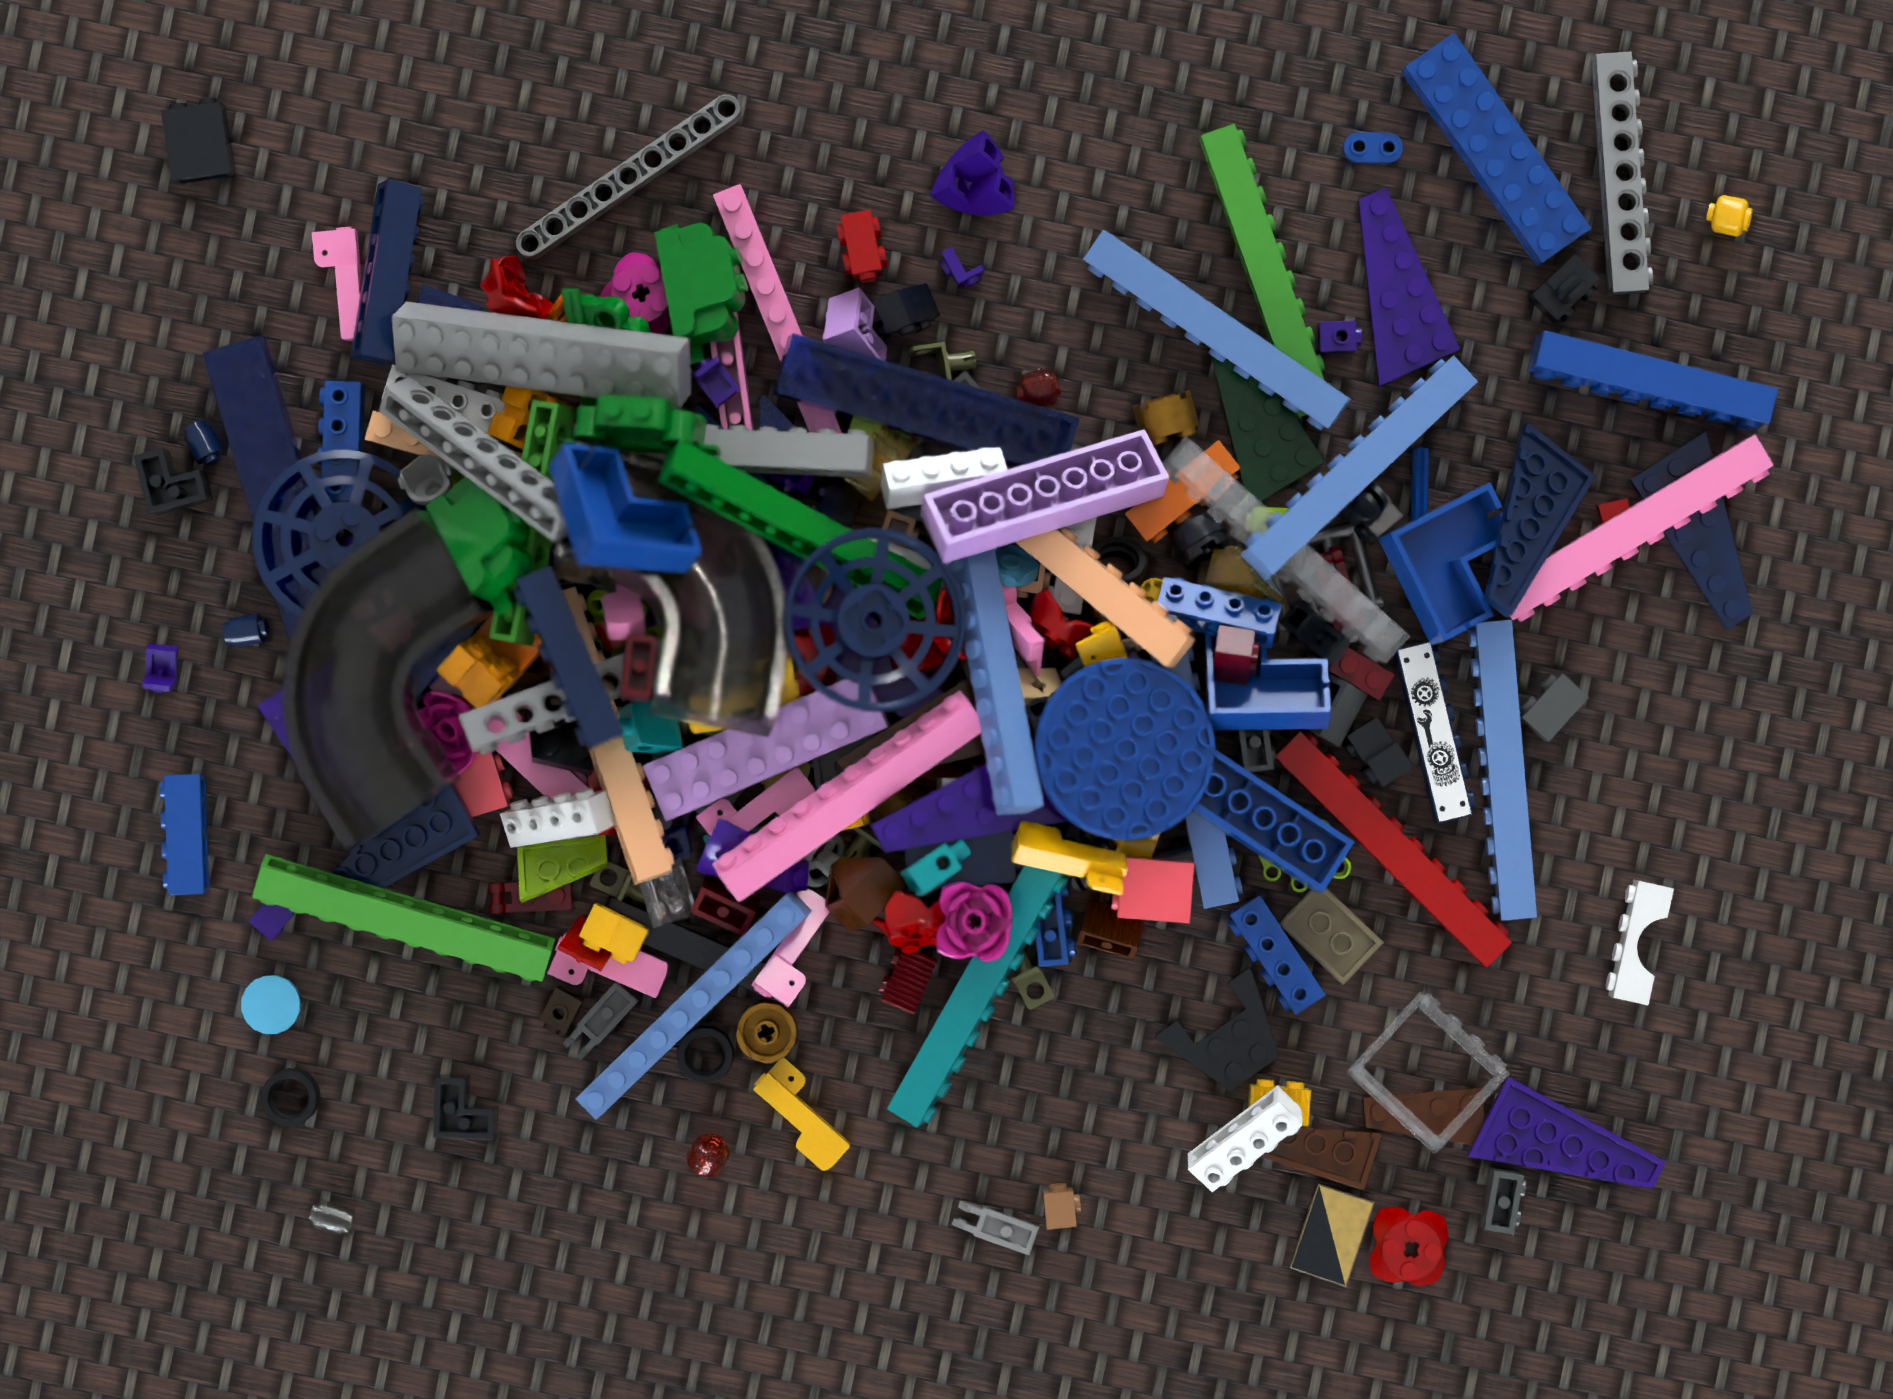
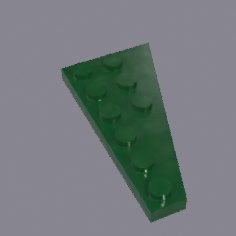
(1263, 433)

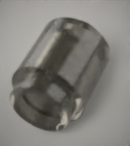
(331, 1217)

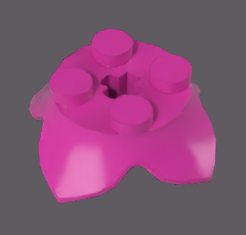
(639, 271)
(442, 718)
(958, 934)

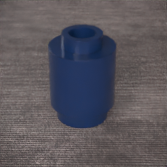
(203, 443)
(245, 630)

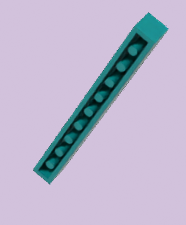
(973, 1001)

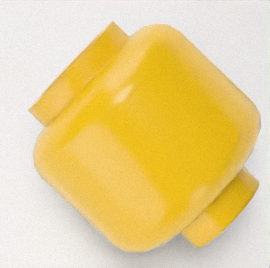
(1729, 215)

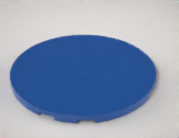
(1124, 749)

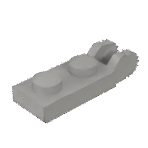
(999, 1228)

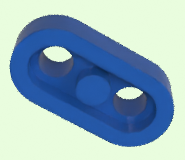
(1373, 148)

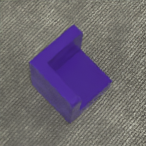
(271, 920)

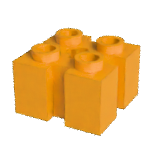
(513, 421)
(478, 671)

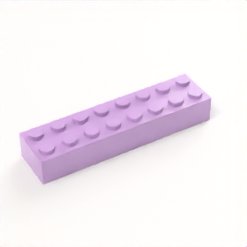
(1043, 496)
(740, 759)

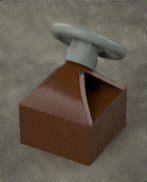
(856, 885)

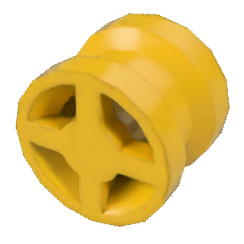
(1154, 591)

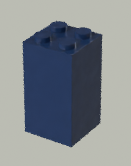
(987, 864)

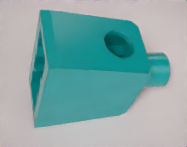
(648, 732)
(924, 873)

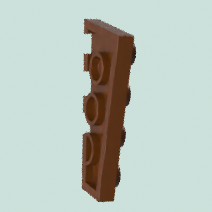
(1433, 1108)
(1329, 1153)

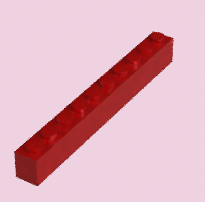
(1392, 848)

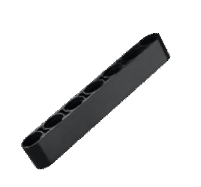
(682, 941)

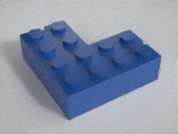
(612, 525)
(1433, 562)
(1276, 697)

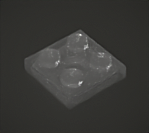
(668, 896)

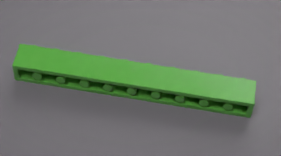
(1258, 249)
(403, 918)

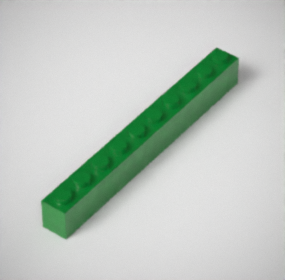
(777, 516)

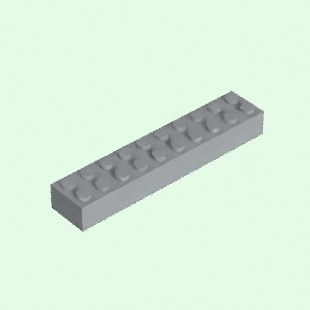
(540, 353)

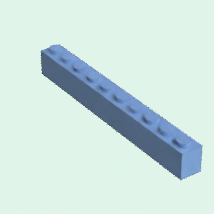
(1216, 329)
(1358, 468)
(997, 686)
(1503, 769)
(1208, 843)
(693, 1004)

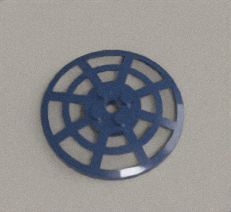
(327, 522)
(892, 614)

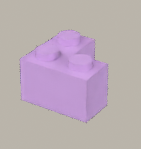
(850, 324)

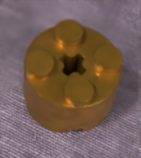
(1167, 416)
(751, 1024)

